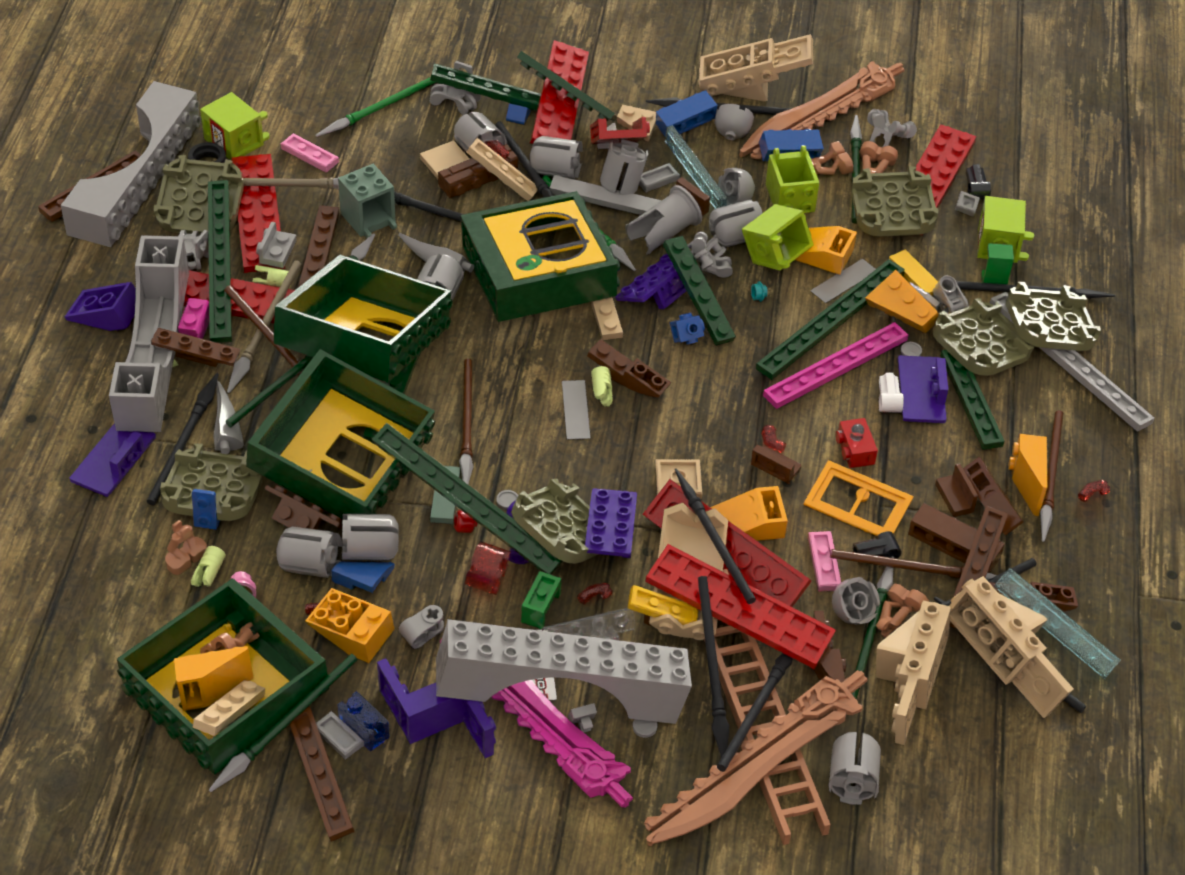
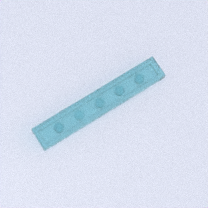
(695, 168)
(1059, 623)

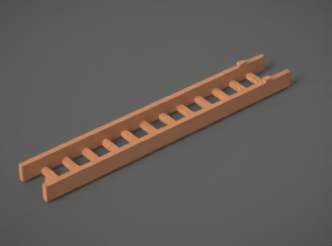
(774, 703)

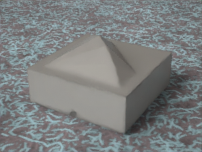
(967, 203)

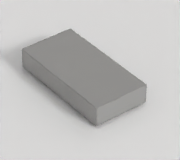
(658, 177)
(339, 735)

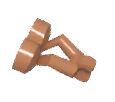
(884, 155)
(839, 157)
(193, 549)
(902, 598)
(225, 641)

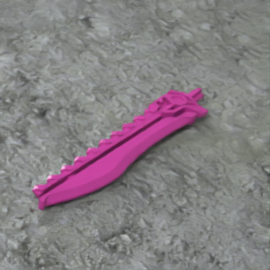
(579, 756)

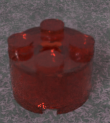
(487, 567)

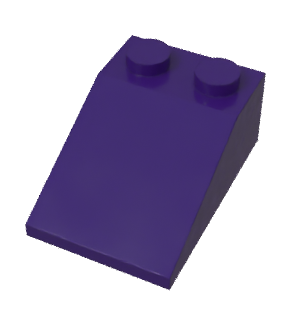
(105, 307)

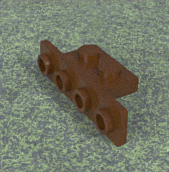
(195, 348)
(296, 514)

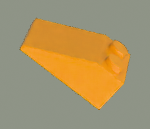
(1030, 469)

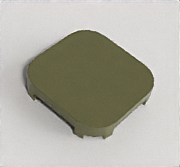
(184, 193)
(894, 203)
(1052, 318)
(981, 338)
(211, 471)
(555, 520)

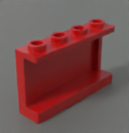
(600, 135)

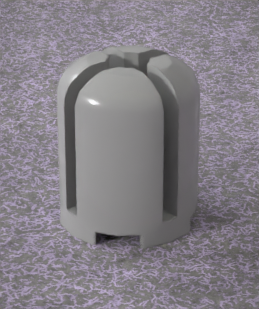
(476, 126)
(556, 157)
(635, 160)
(729, 220)
(442, 272)
(369, 537)
(308, 551)
(864, 774)

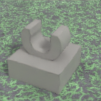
(583, 716)

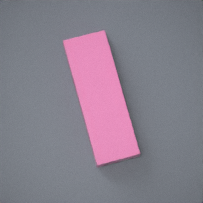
(309, 153)
(825, 568)

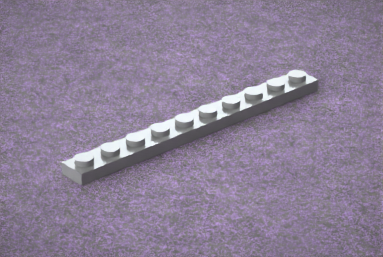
(1093, 380)

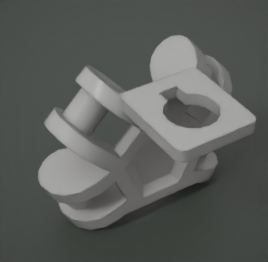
(441, 91)
(881, 124)
(196, 246)
(710, 262)

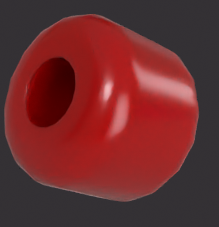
(463, 522)

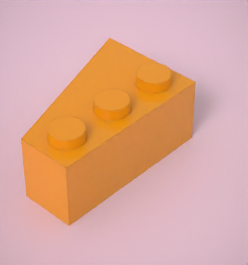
(904, 302)

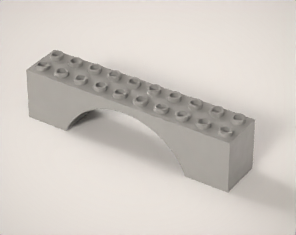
(104, 205)
(143, 380)
(487, 658)

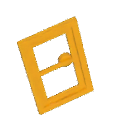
(866, 484)

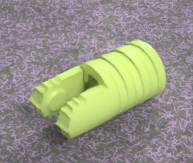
(274, 278)
(602, 385)
(208, 566)

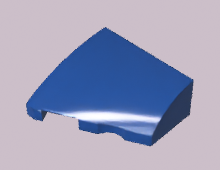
(361, 574)

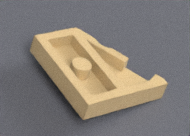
(629, 114)

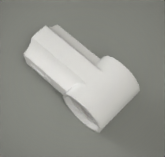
(890, 397)

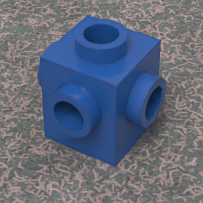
(687, 328)

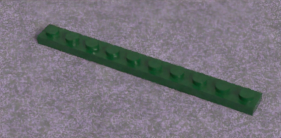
(219, 261)
(824, 323)
(465, 498)

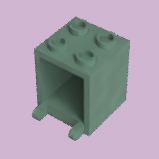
(367, 200)

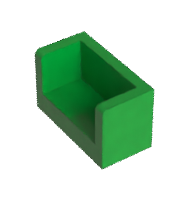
(998, 264)
(539, 599)

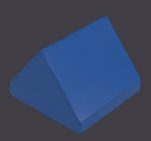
(517, 114)

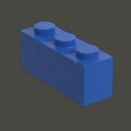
(687, 113)
(790, 141)

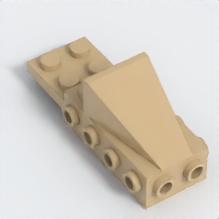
(746, 75)
(1007, 642)
(912, 661)

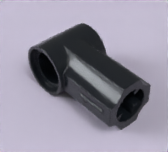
(977, 182)
(883, 545)

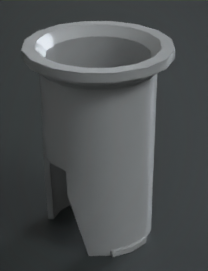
(665, 218)

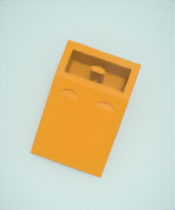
(830, 249)
(757, 513)
(352, 624)
(211, 675)

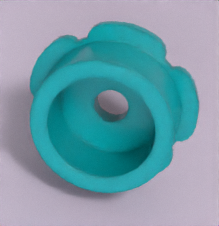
(758, 291)

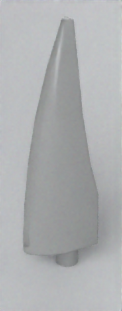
(426, 250)
(226, 438)

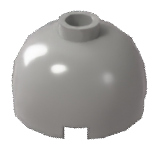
(733, 122)
(736, 185)
(855, 601)

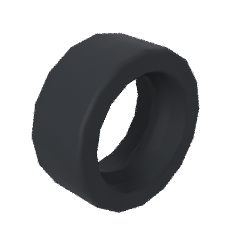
(207, 150)

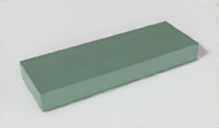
(443, 509)

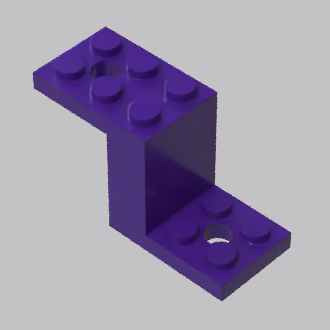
(425, 714)

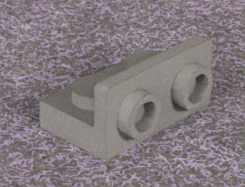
(275, 246)

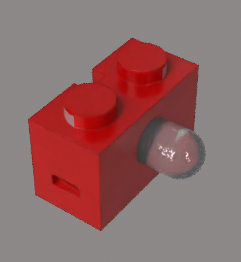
(856, 443)

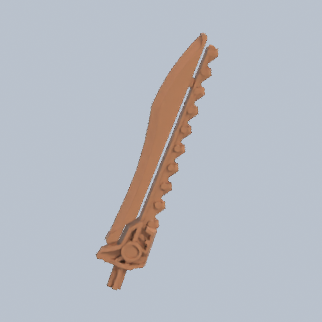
(873, 81)
(817, 709)

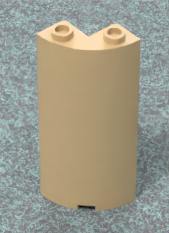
(685, 532)

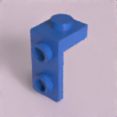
(204, 509)

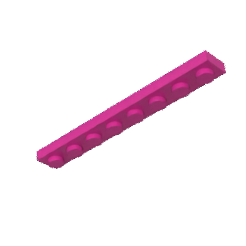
(835, 365)

